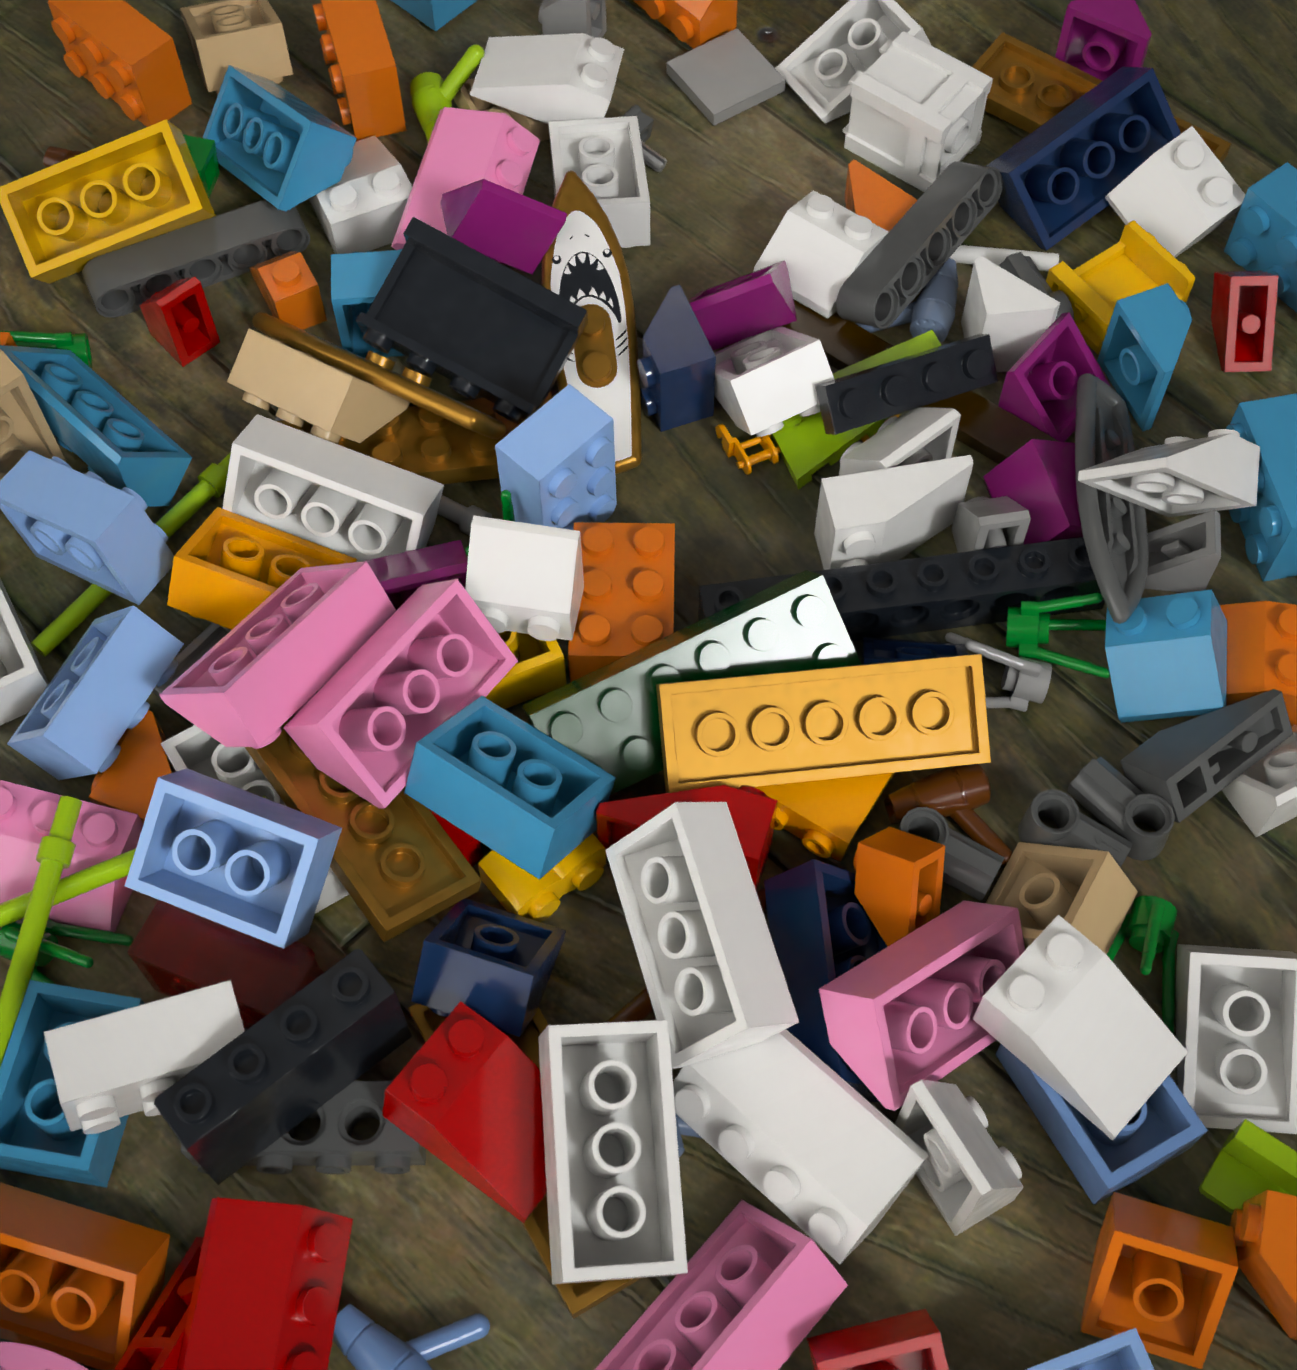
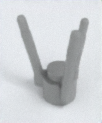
(1022, 676)

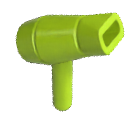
(432, 93)

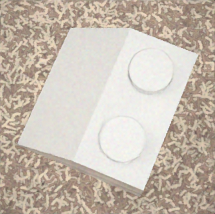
(1178, 193)
(820, 249)
(911, 439)
(526, 577)

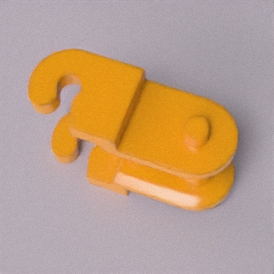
(734, 448)

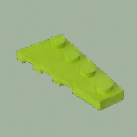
(804, 440)

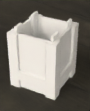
(916, 110)

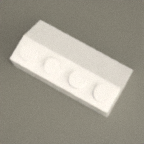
(328, 492)
(700, 932)
(800, 1137)

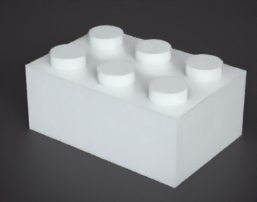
(135, 1054)

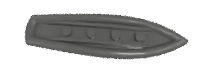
(1110, 525)

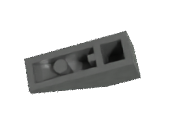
(1208, 752)

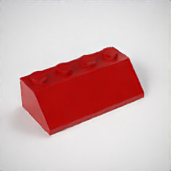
(265, 1287)

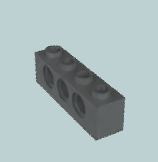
(333, 1148)

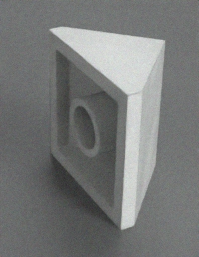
(1007, 311)
(1268, 789)

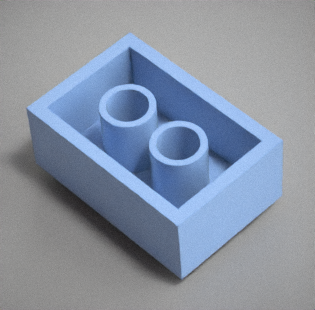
(560, 463)
(85, 526)
(97, 695)
(233, 857)

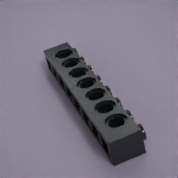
(938, 589)

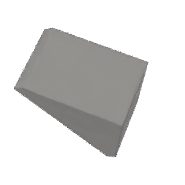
(1184, 554)

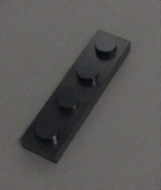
(906, 384)

